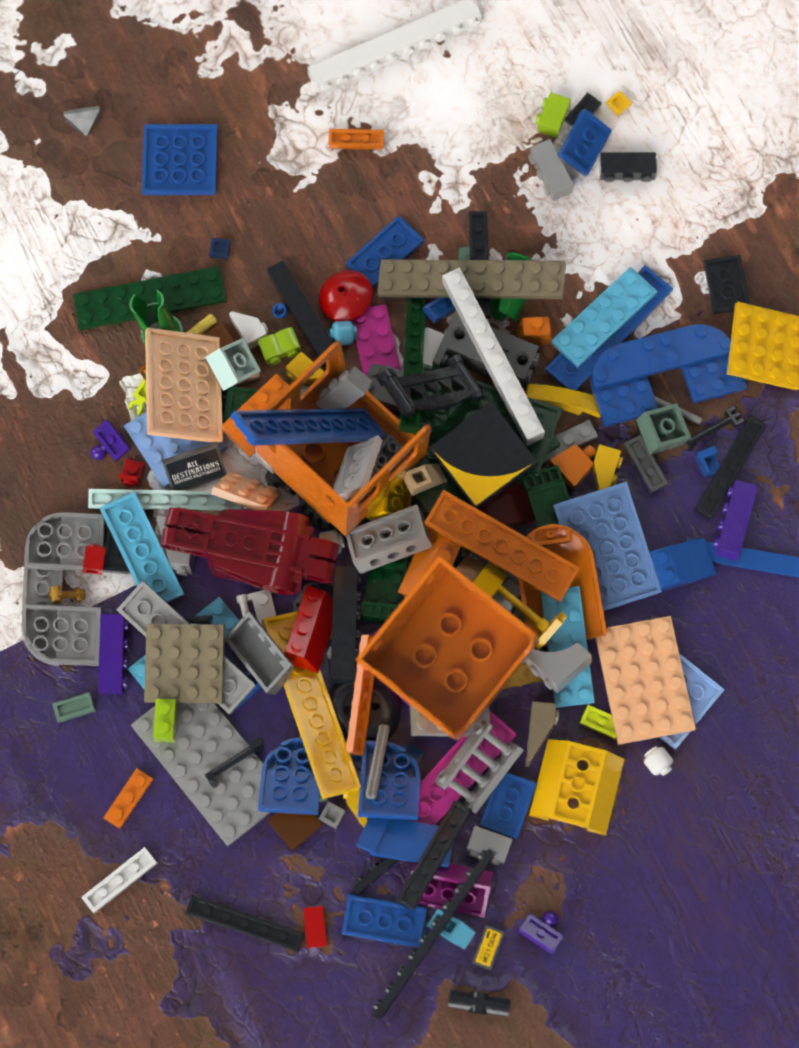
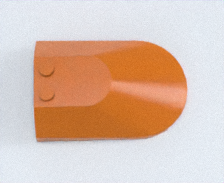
(575, 549)

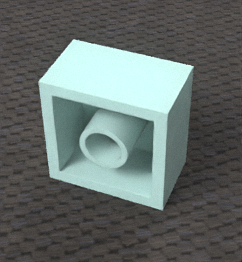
(233, 364)

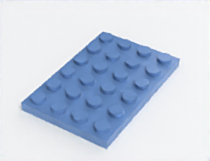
(617, 543)

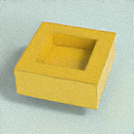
(618, 103)

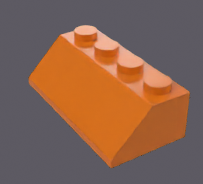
(259, 401)
(424, 560)

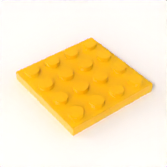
(764, 346)

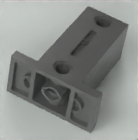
(519, 353)

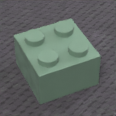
(663, 428)

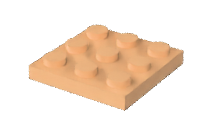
(246, 492)

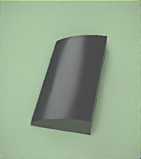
(260, 654)

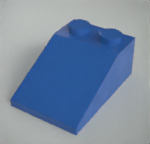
(682, 564)

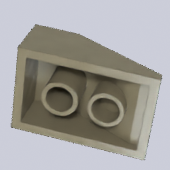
(542, 719)

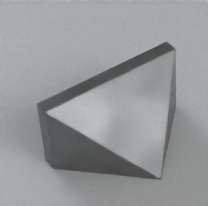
(83, 119)

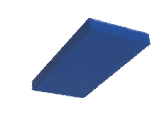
(394, 242)
(407, 841)
(383, 921)

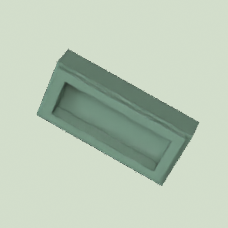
(73, 707)

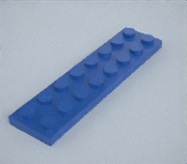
(572, 377)

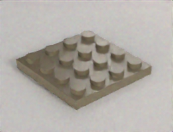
(184, 663)

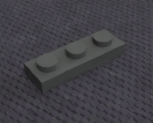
(645, 464)

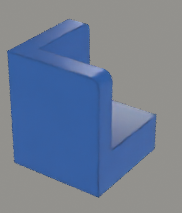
(707, 461)

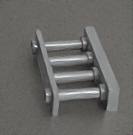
(493, 776)

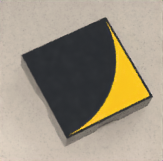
(483, 456)

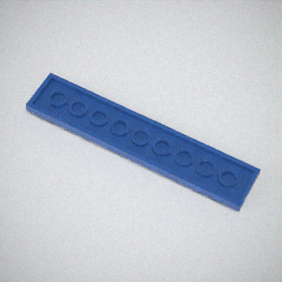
(306, 426)

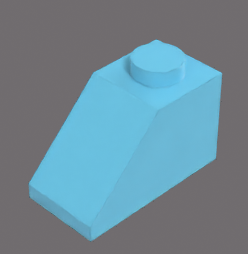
(455, 931)

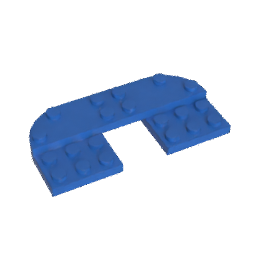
(622, 370)
(291, 786)

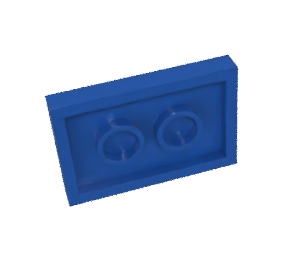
(584, 142)
(508, 805)

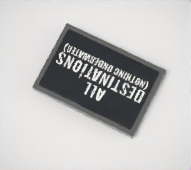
(194, 467)

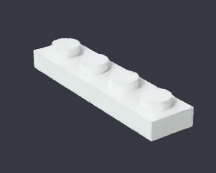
(119, 880)

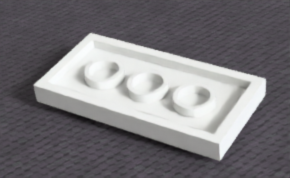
(357, 467)

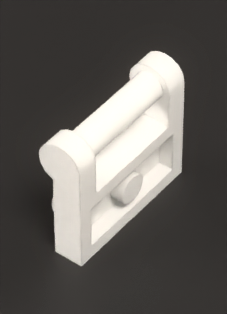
(262, 604)

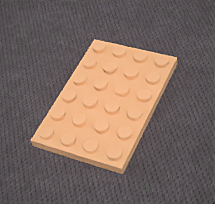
(182, 387)
(645, 680)

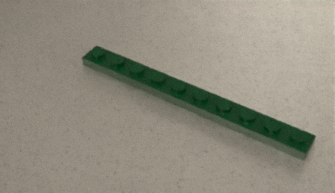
(413, 355)

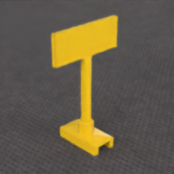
(490, 581)

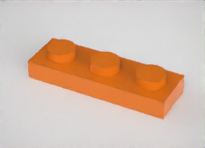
(356, 139)
(128, 798)

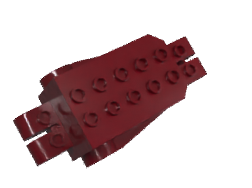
(253, 546)

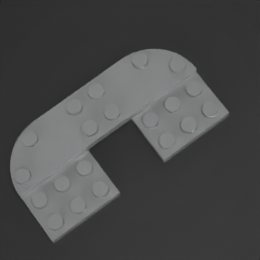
(50, 630)

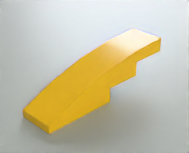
(568, 399)

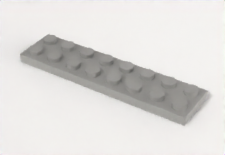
(147, 607)

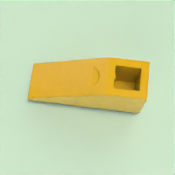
(604, 466)

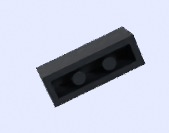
(627, 166)

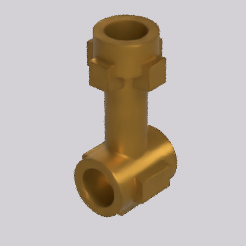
(57, 595)

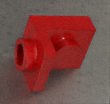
(132, 473)

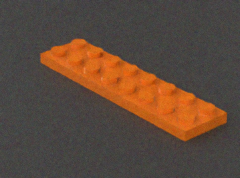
(501, 546)

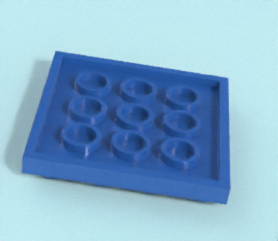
(179, 159)

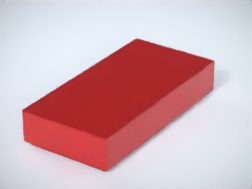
(315, 927)

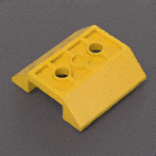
(562, 780)

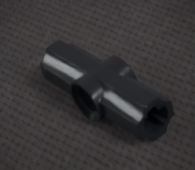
(479, 1003)

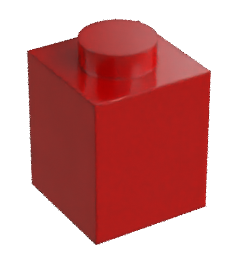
(93, 559)

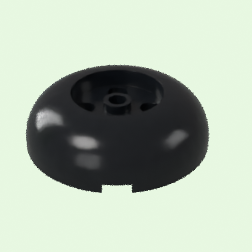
(388, 714)

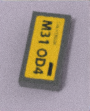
(488, 947)

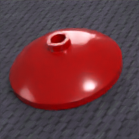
(351, 302)

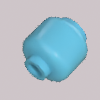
(343, 332)

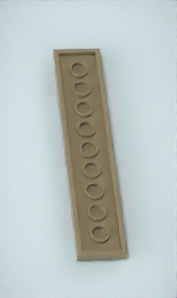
(485, 277)

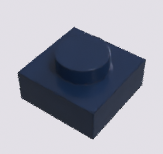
(220, 248)

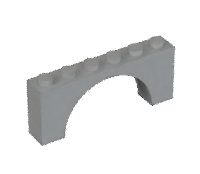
(554, 668)

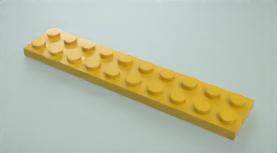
(315, 720)

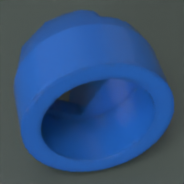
(278, 308)

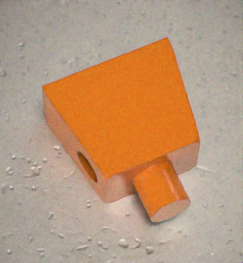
(535, 330)
(574, 464)

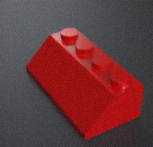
(310, 630)

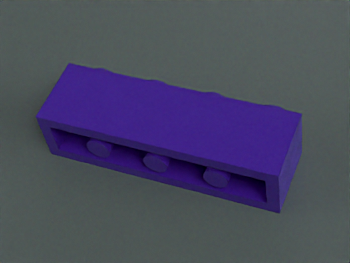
(736, 520)
(112, 654)

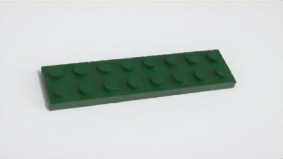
(180, 292)

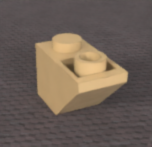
(424, 478)

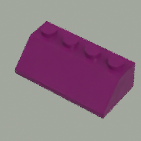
(445, 883)

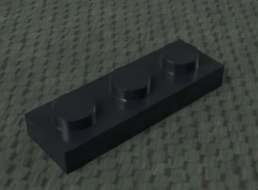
(376, 872)

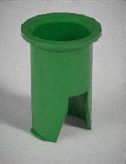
(508, 307)
(153, 312)

